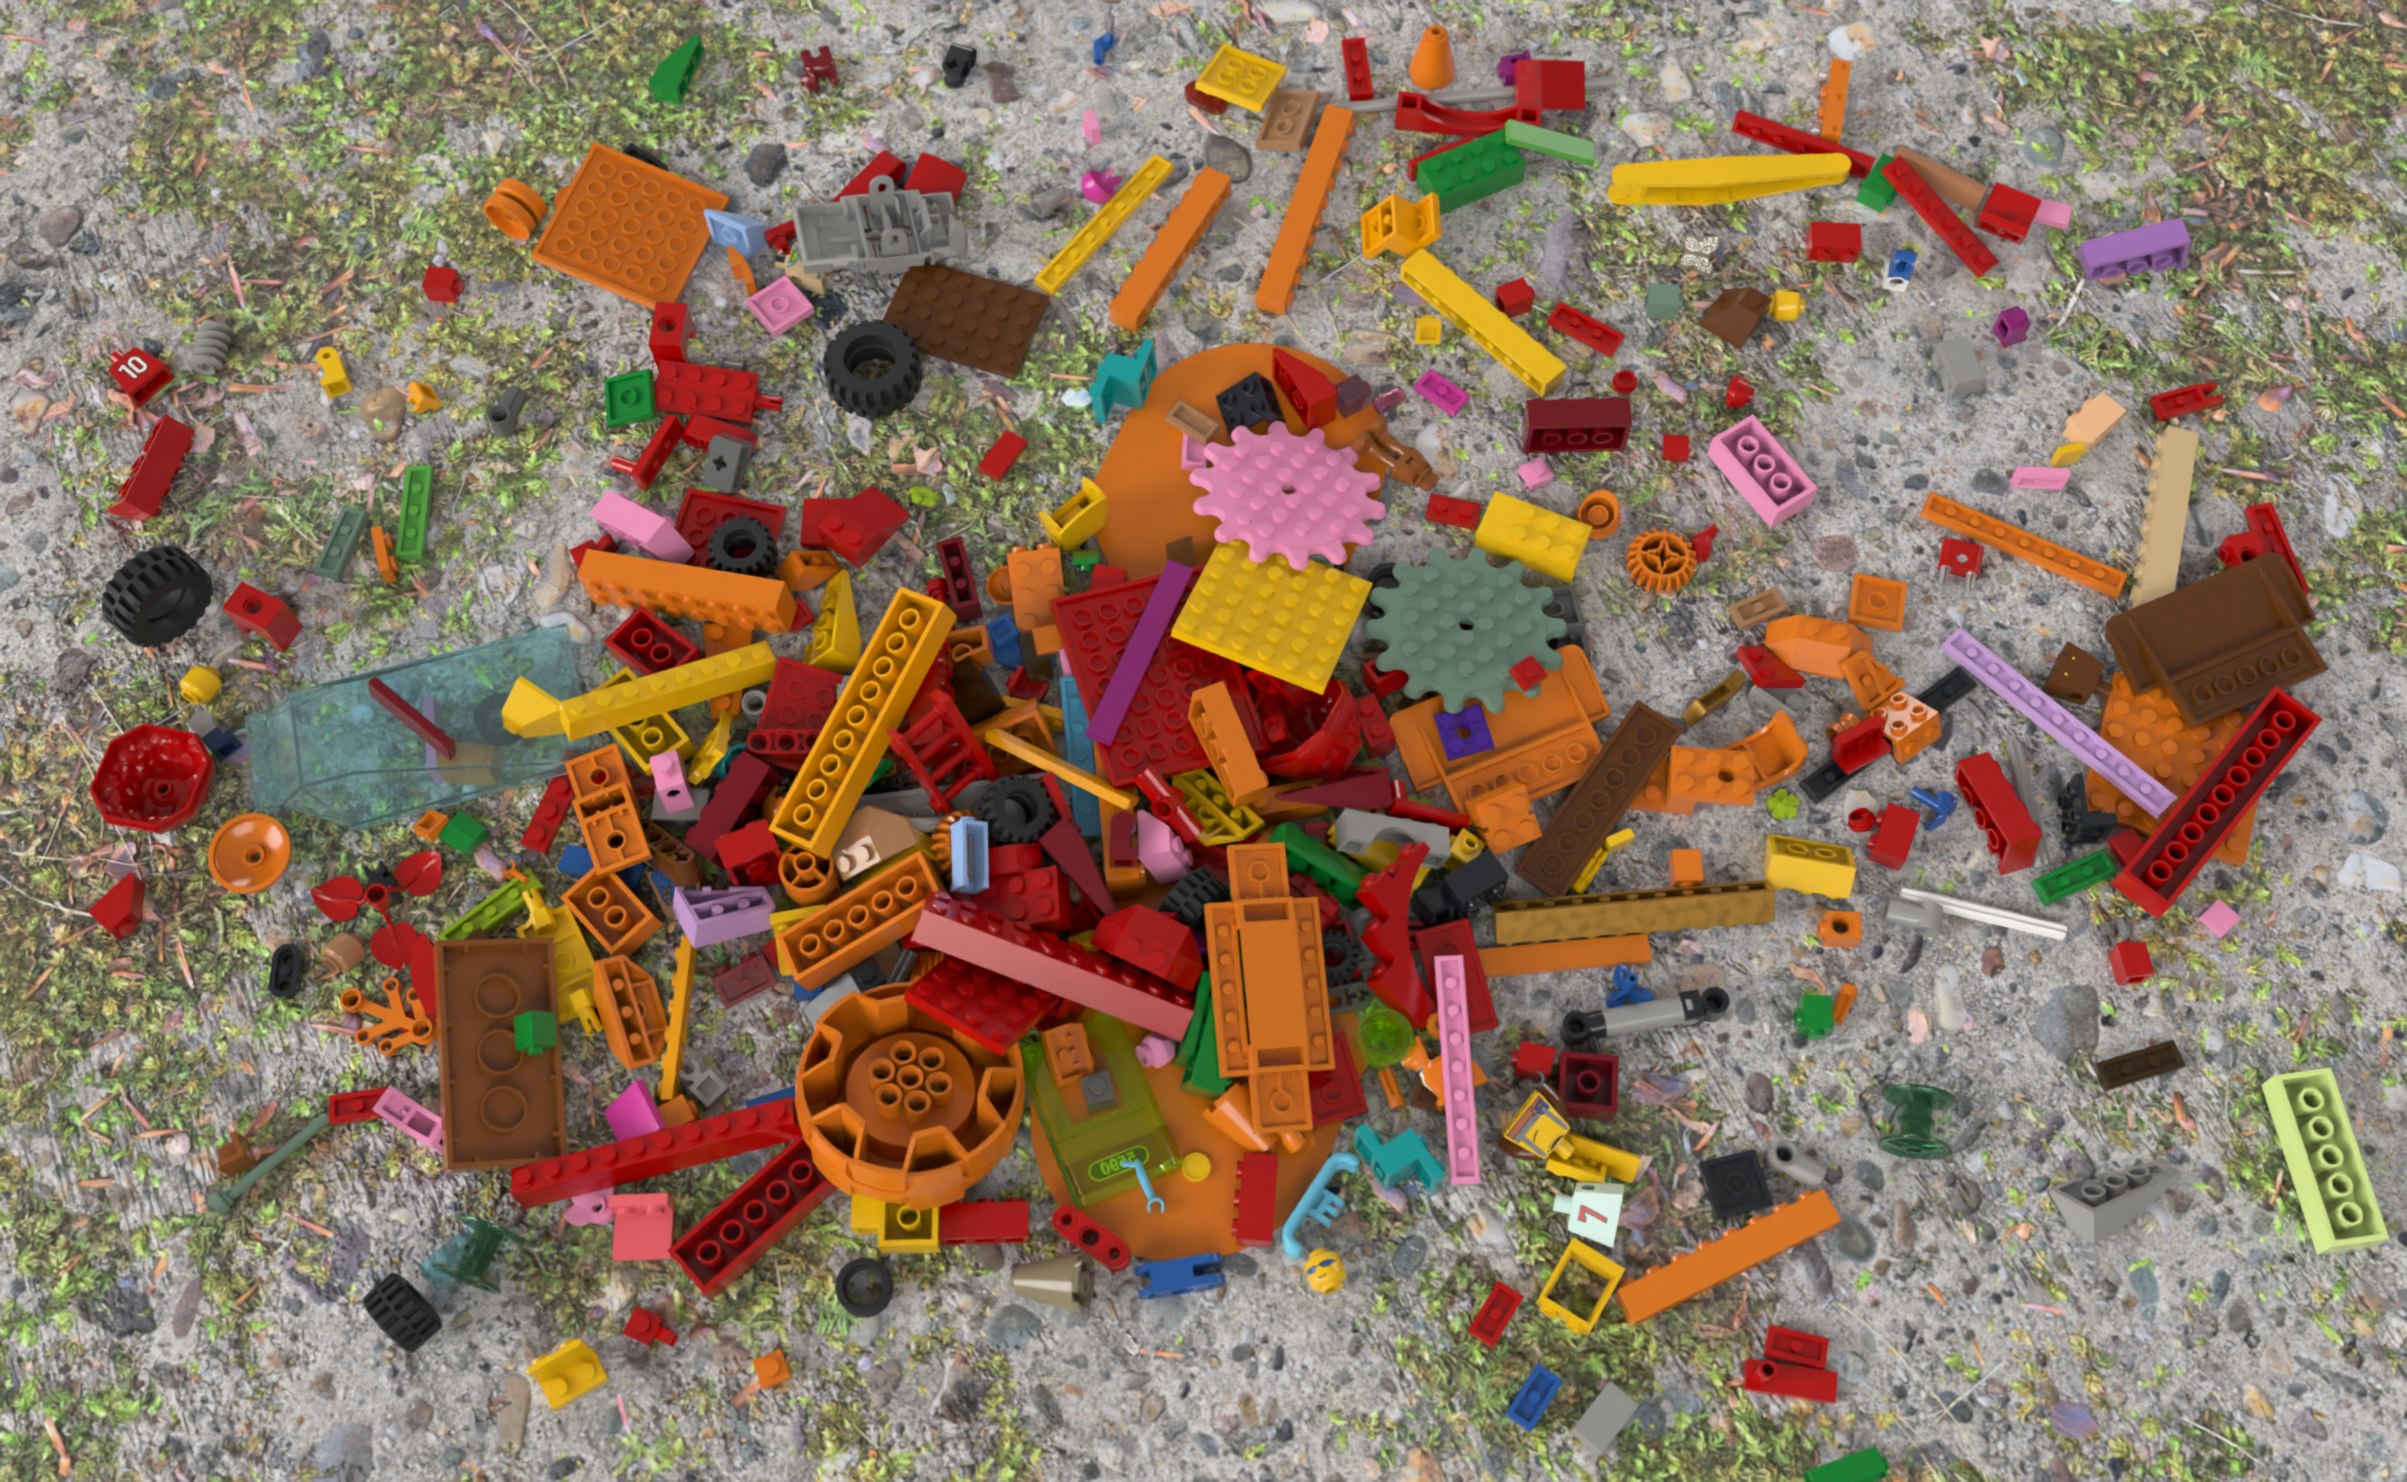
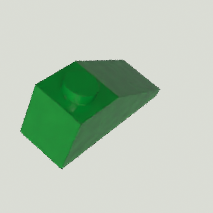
(677, 71)

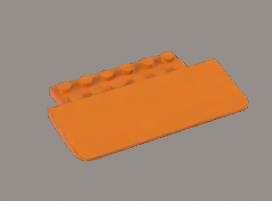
(1536, 740)

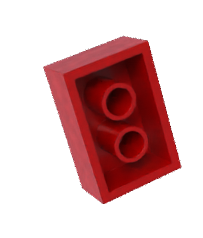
(650, 644)
(750, 855)

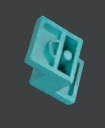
(1123, 380)
(1399, 1158)

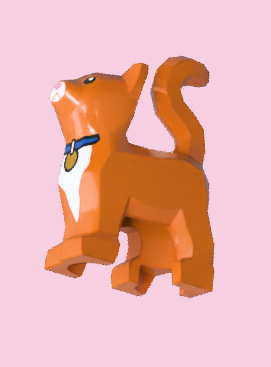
(1431, 1070)

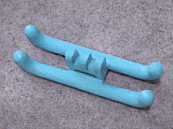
(1317, 1201)

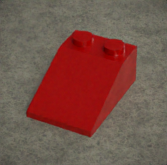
(1550, 84)
(1305, 389)
(862, 525)

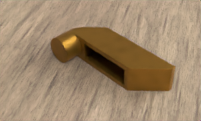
(1714, 698)

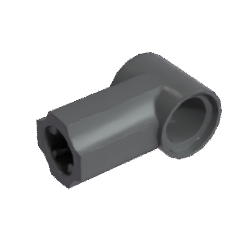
(504, 415)

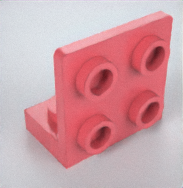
(642, 1226)

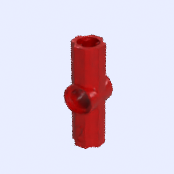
(1168, 803)

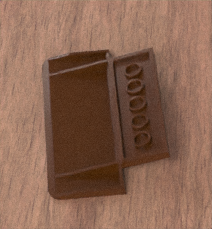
(2220, 640)

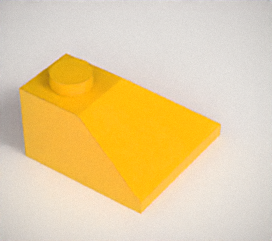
(531, 711)

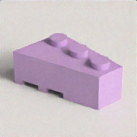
(722, 915)

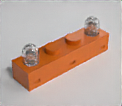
(1833, 99)

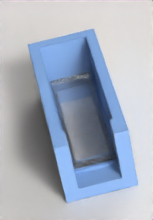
(969, 856)

